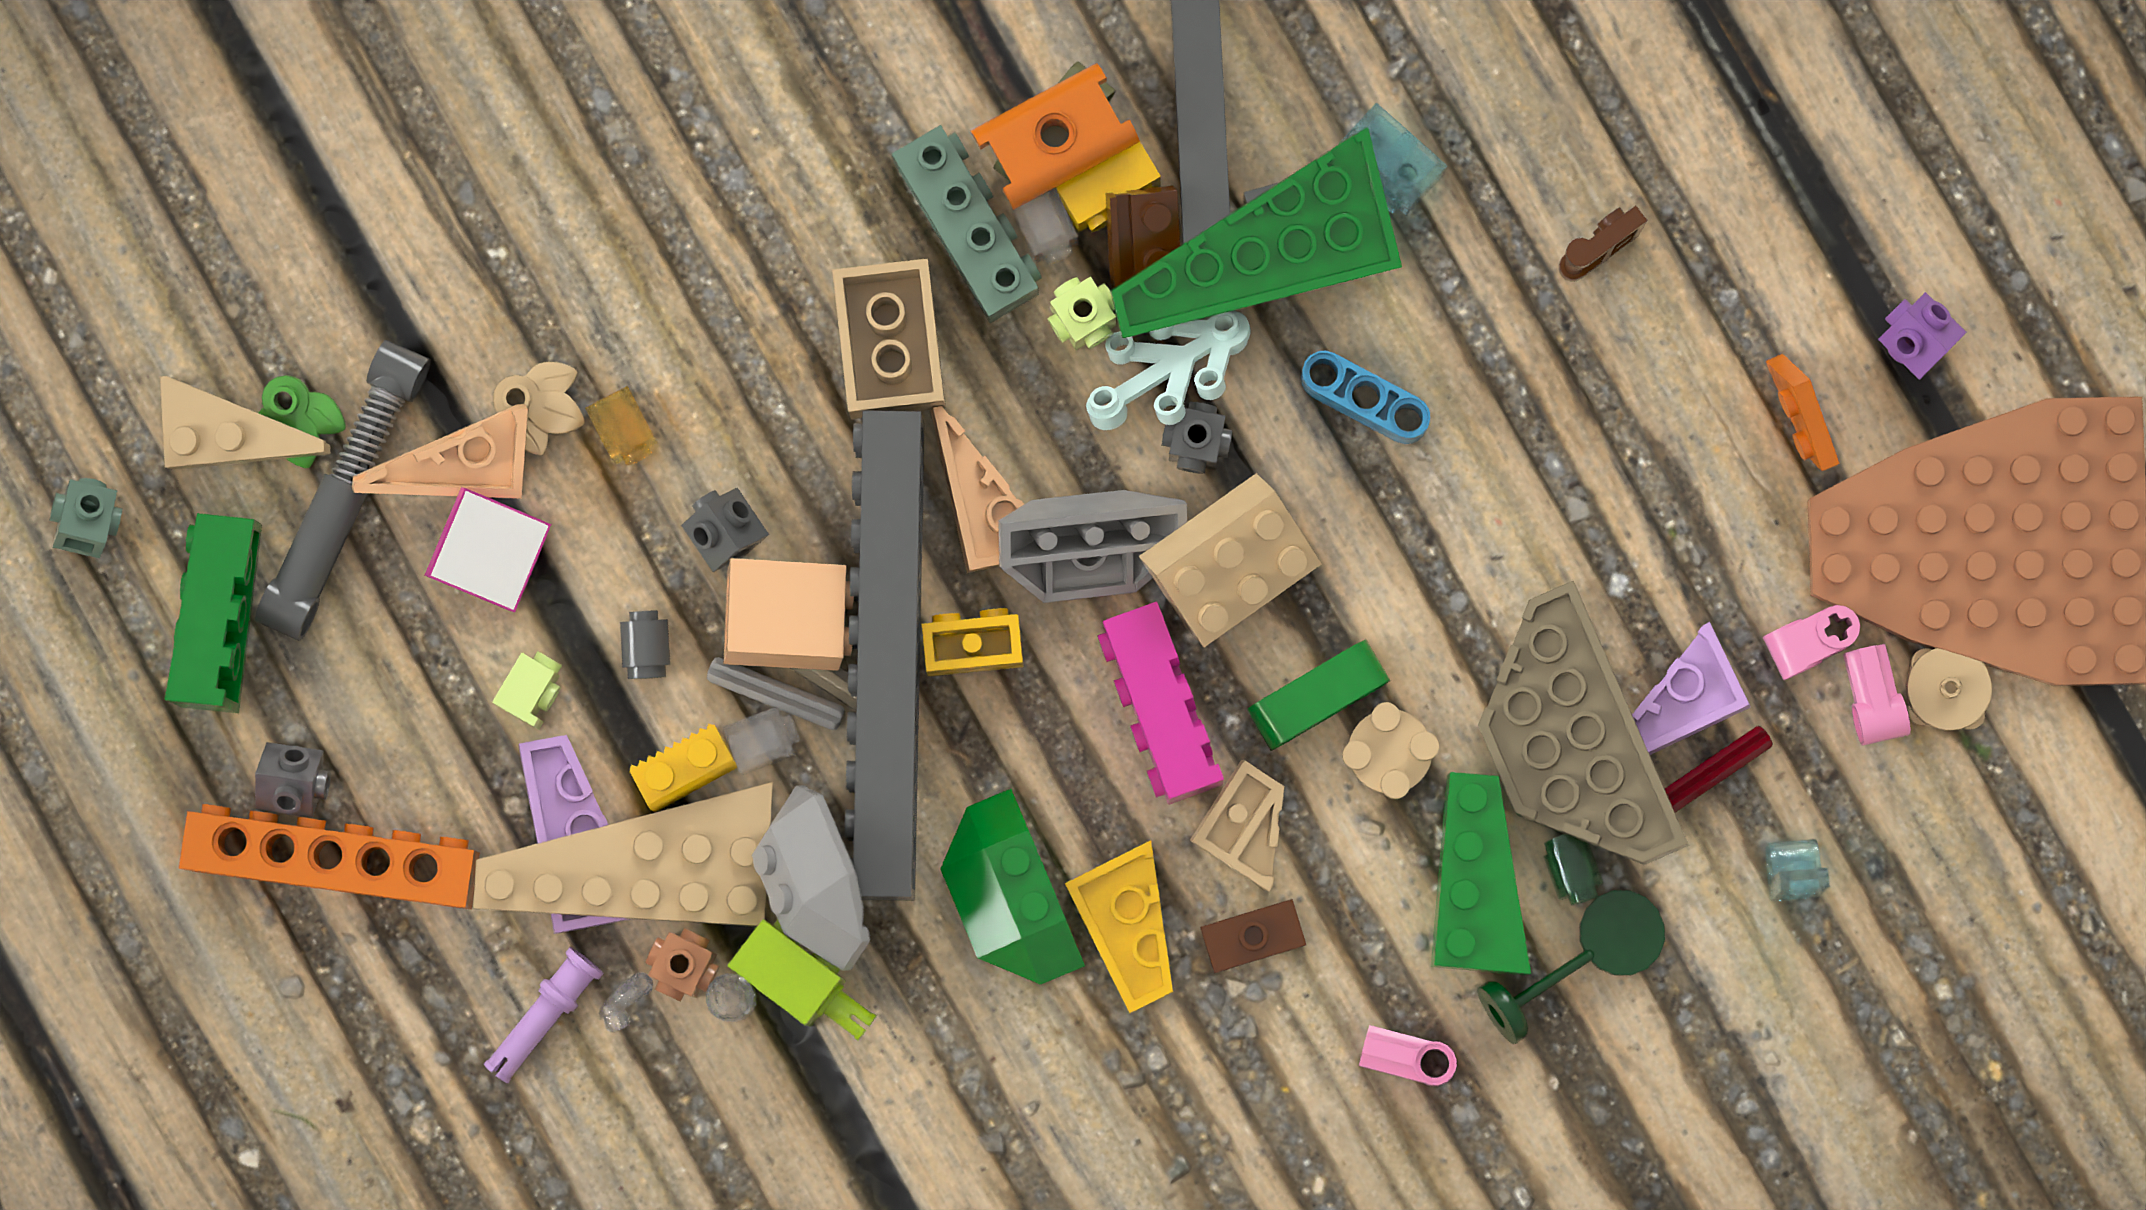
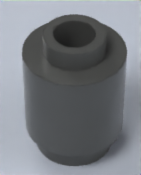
(645, 645)

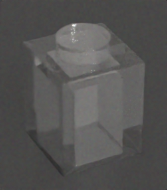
(1046, 228)
(762, 740)

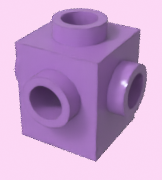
(1920, 334)

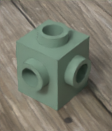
(85, 517)

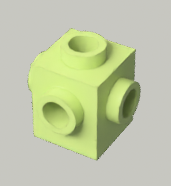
(1082, 330)

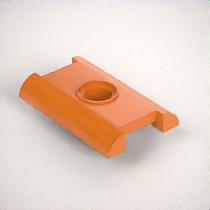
(1073, 105)

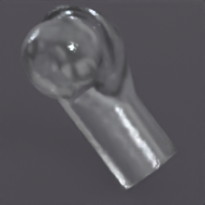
(624, 996)

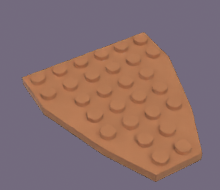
(2002, 542)

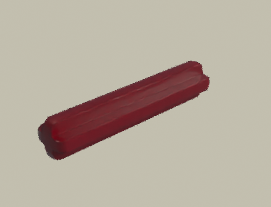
(1718, 767)

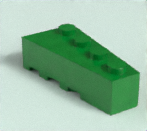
(214, 614)
(1477, 892)

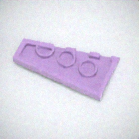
(560, 805)

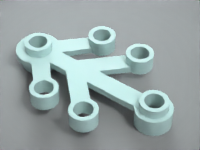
(1171, 363)

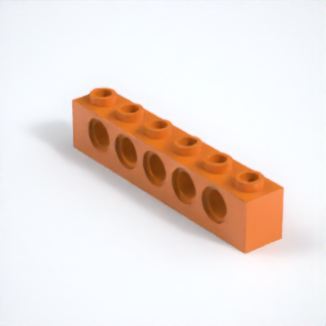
(205, 853)

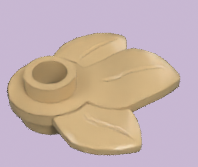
(547, 403)

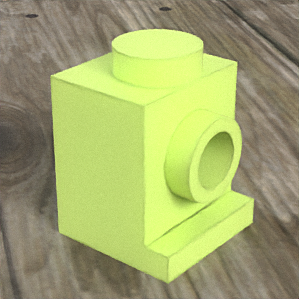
(530, 688)

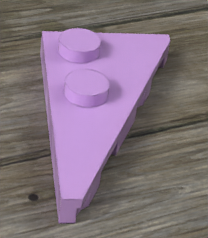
(1692, 695)

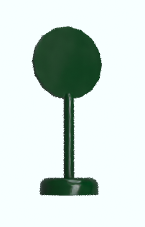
(1617, 934)

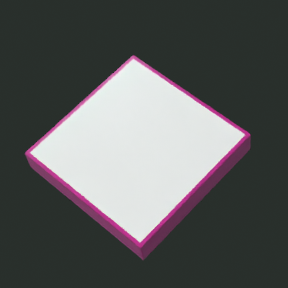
(487, 549)

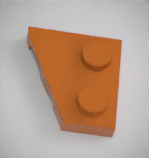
(1803, 409)

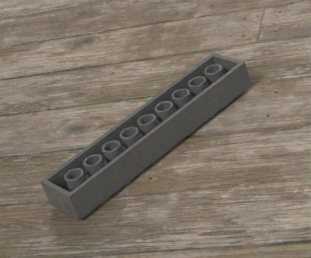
(888, 653)

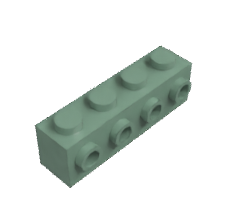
(966, 224)

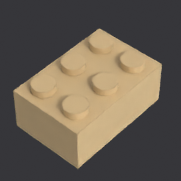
(888, 337)
(1230, 560)

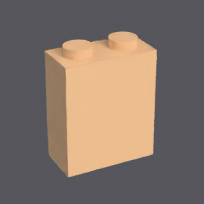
(786, 614)

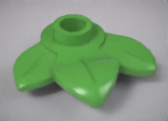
(309, 412)

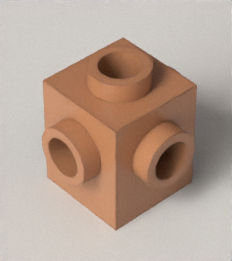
(695, 978)

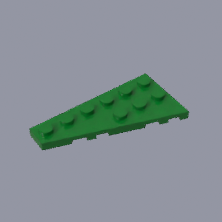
(1294, 238)

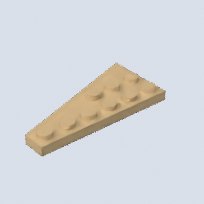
(658, 866)

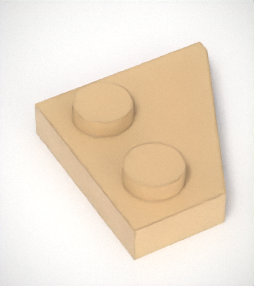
(1244, 824)

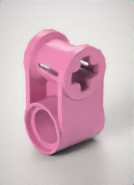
(1805, 643)

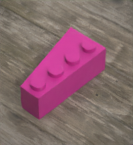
(1161, 704)

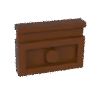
(1140, 229)

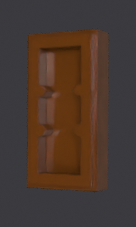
(1253, 936)

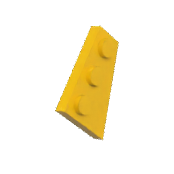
(1126, 924)

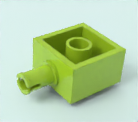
(797, 980)

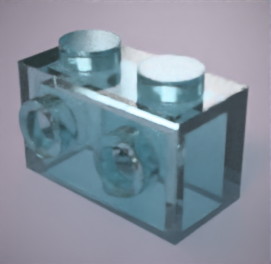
(1404, 163)

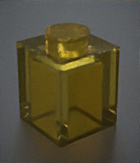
(622, 427)

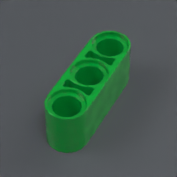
(1318, 695)

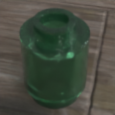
(1572, 869)

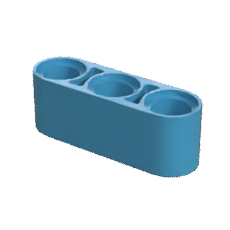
(1351, 377)

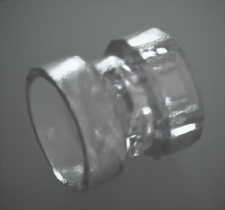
(731, 991)

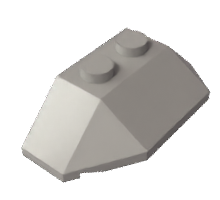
(1085, 542)
(812, 880)

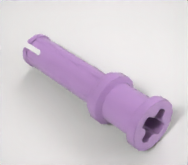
(556, 997)

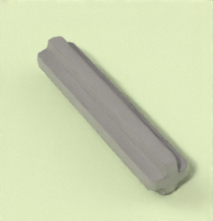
(776, 694)

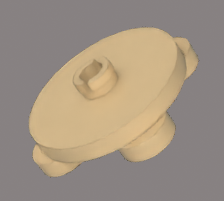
(1947, 690)
(1390, 751)

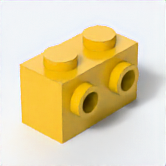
(972, 644)

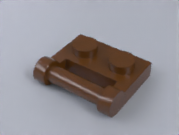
(1611, 236)

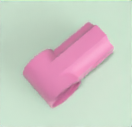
(1878, 708)
(1402, 1054)

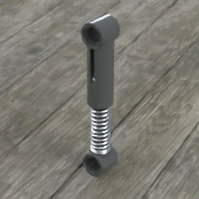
(294, 594)

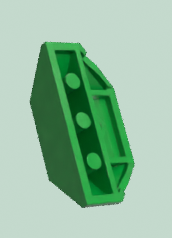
(1007, 893)

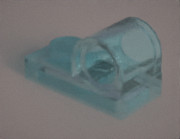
(1795, 870)

